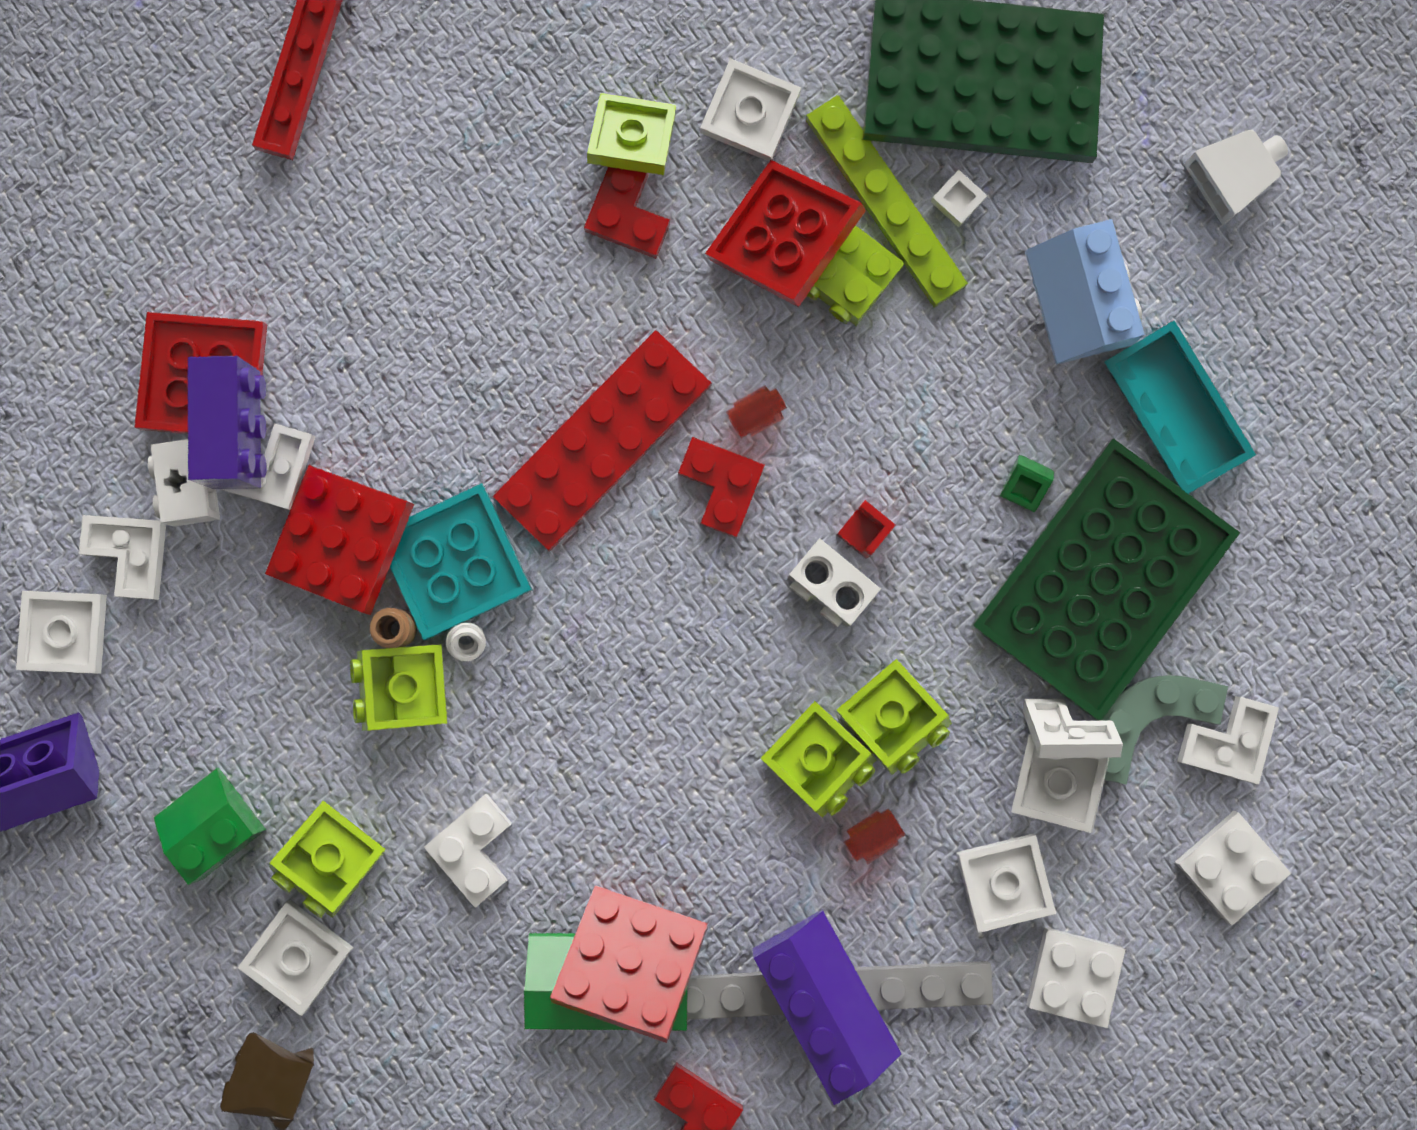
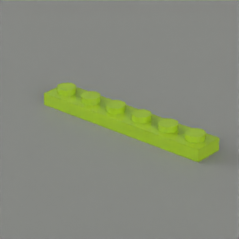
(886, 201)

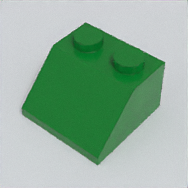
(206, 827)

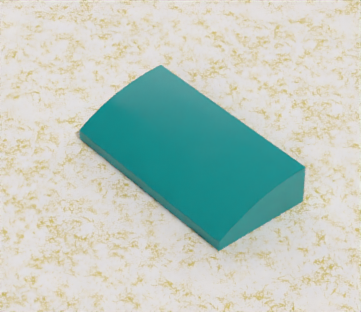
(1180, 408)

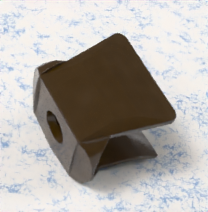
(267, 1081)

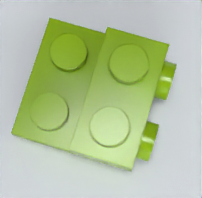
(856, 277)
(399, 687)
(896, 718)
(820, 760)
(325, 860)

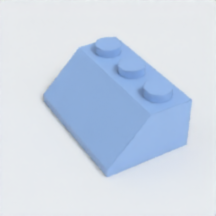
(1084, 292)

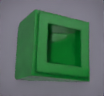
(1027, 483)

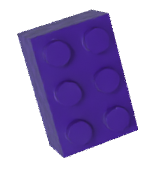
(225, 423)

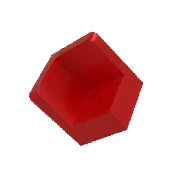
(866, 529)

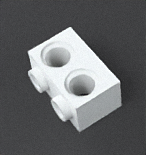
(838, 575)

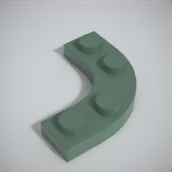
(1158, 698)

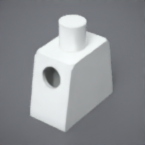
(1236, 171)

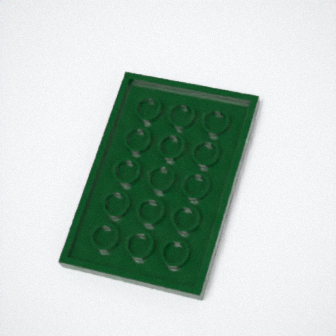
(985, 78)
(1105, 579)

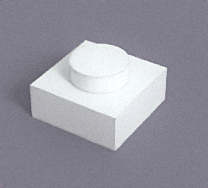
(958, 198)

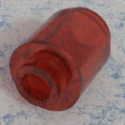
(756, 411)
(874, 836)

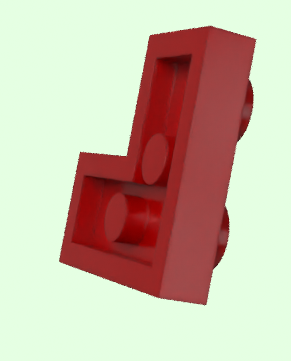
(618, 218)
(730, 476)
(697, 1101)

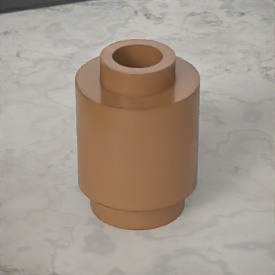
(381, 628)

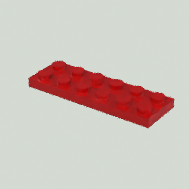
(602, 440)

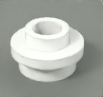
(469, 651)

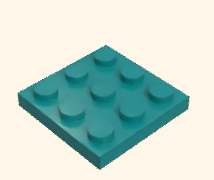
(456, 563)

